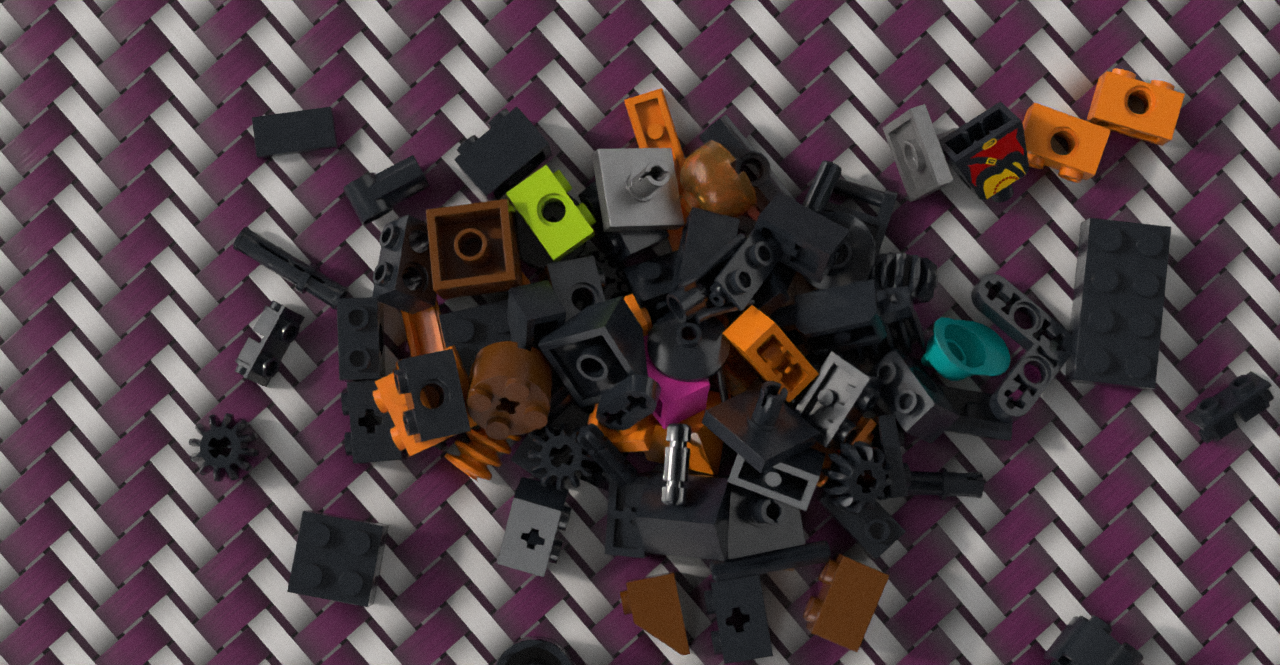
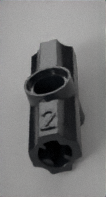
(728, 135)

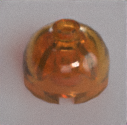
(713, 184)

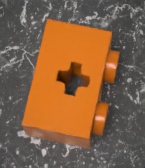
(770, 351)

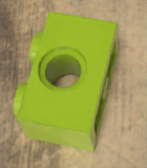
(532, 197)

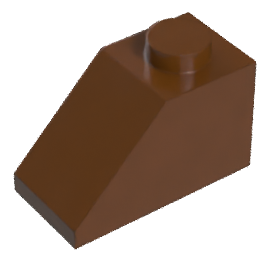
(657, 609)

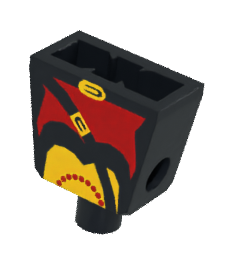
(988, 153)

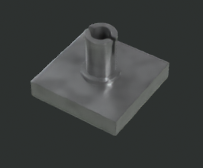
(918, 153)
(637, 189)

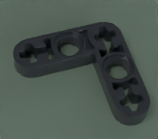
(1036, 352)

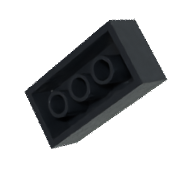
(1118, 303)

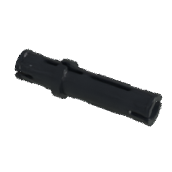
(304, 276)

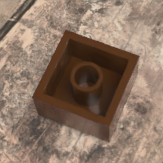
(474, 249)
(845, 601)

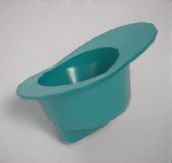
(965, 350)

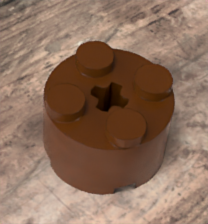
(509, 389)

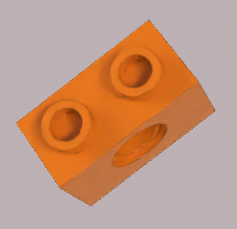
(1112, 112)
(1084, 140)

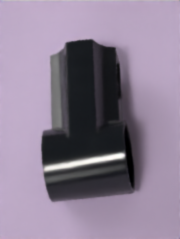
(376, 194)

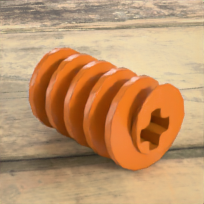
(479, 453)

